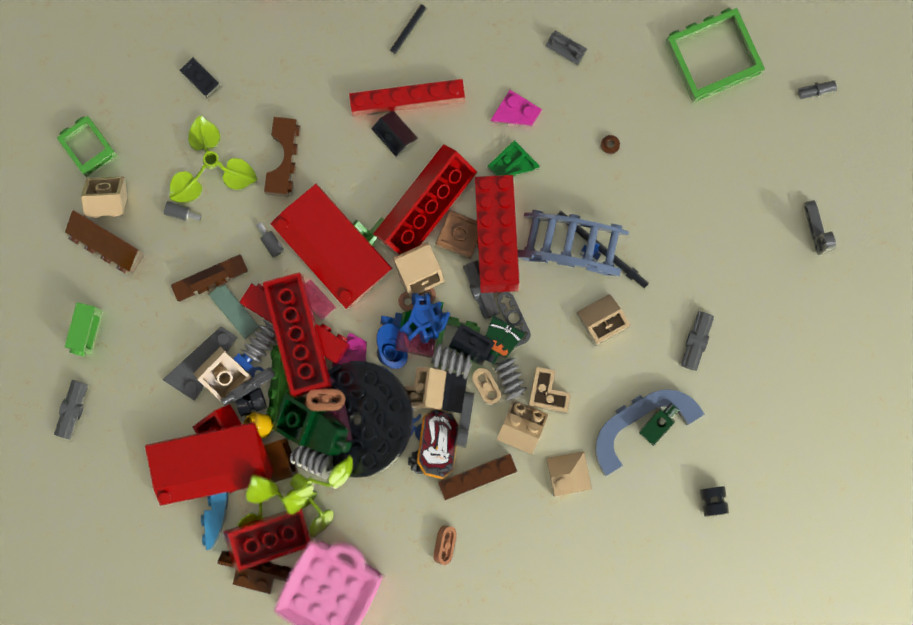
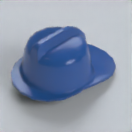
(387, 350)

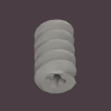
(261, 342)
(452, 361)
(510, 378)
(312, 461)

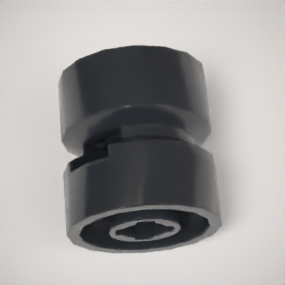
(252, 401)
(714, 508)

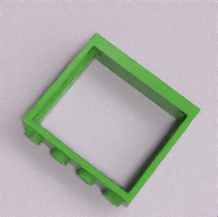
(698, 94)

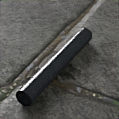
(407, 30)

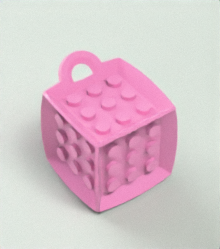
(328, 586)

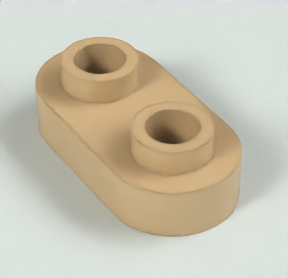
(486, 386)

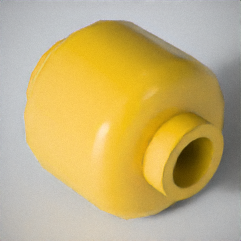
(262, 421)

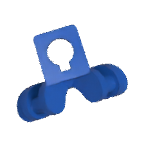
(424, 317)

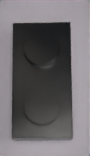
(199, 77)

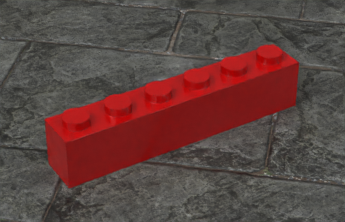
(407, 97)
(333, 346)

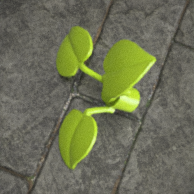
(204, 136)
(303, 486)
(264, 489)

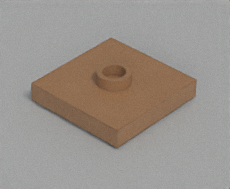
(458, 234)

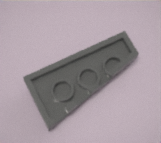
(183, 377)

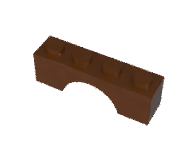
(279, 180)
(477, 476)

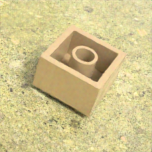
(104, 196)
(221, 373)

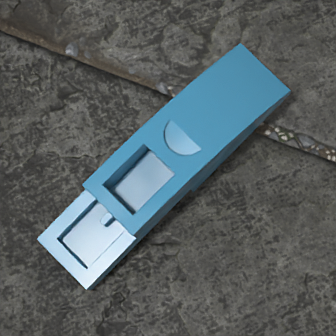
(214, 519)

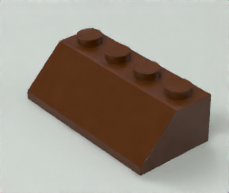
(103, 242)

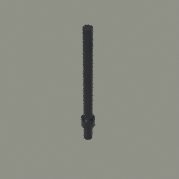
(630, 272)

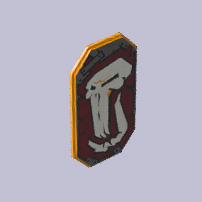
(437, 444)

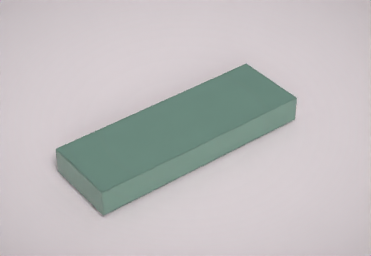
(234, 311)

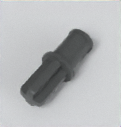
(817, 89)

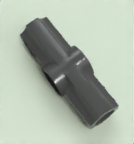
(485, 300)
(697, 341)
(71, 409)

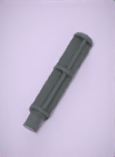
(248, 386)

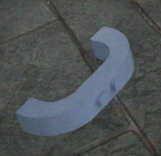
(625, 416)

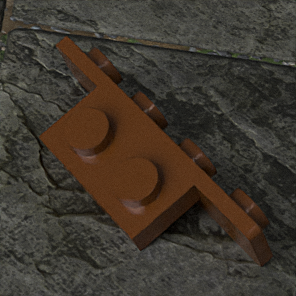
(209, 278)
(257, 577)

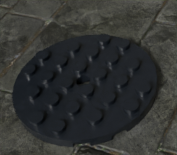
(384, 416)

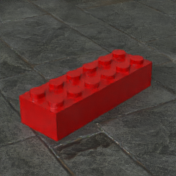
(425, 201)
(497, 234)
(297, 334)

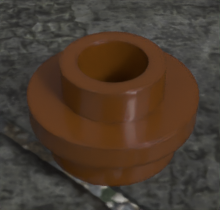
(610, 150)

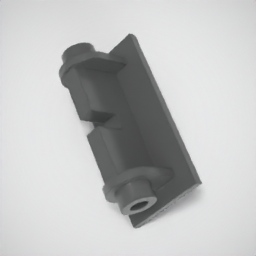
(566, 47)

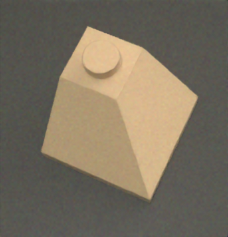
(569, 473)

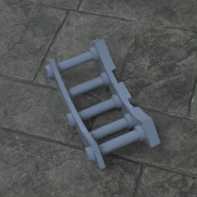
(565, 258)

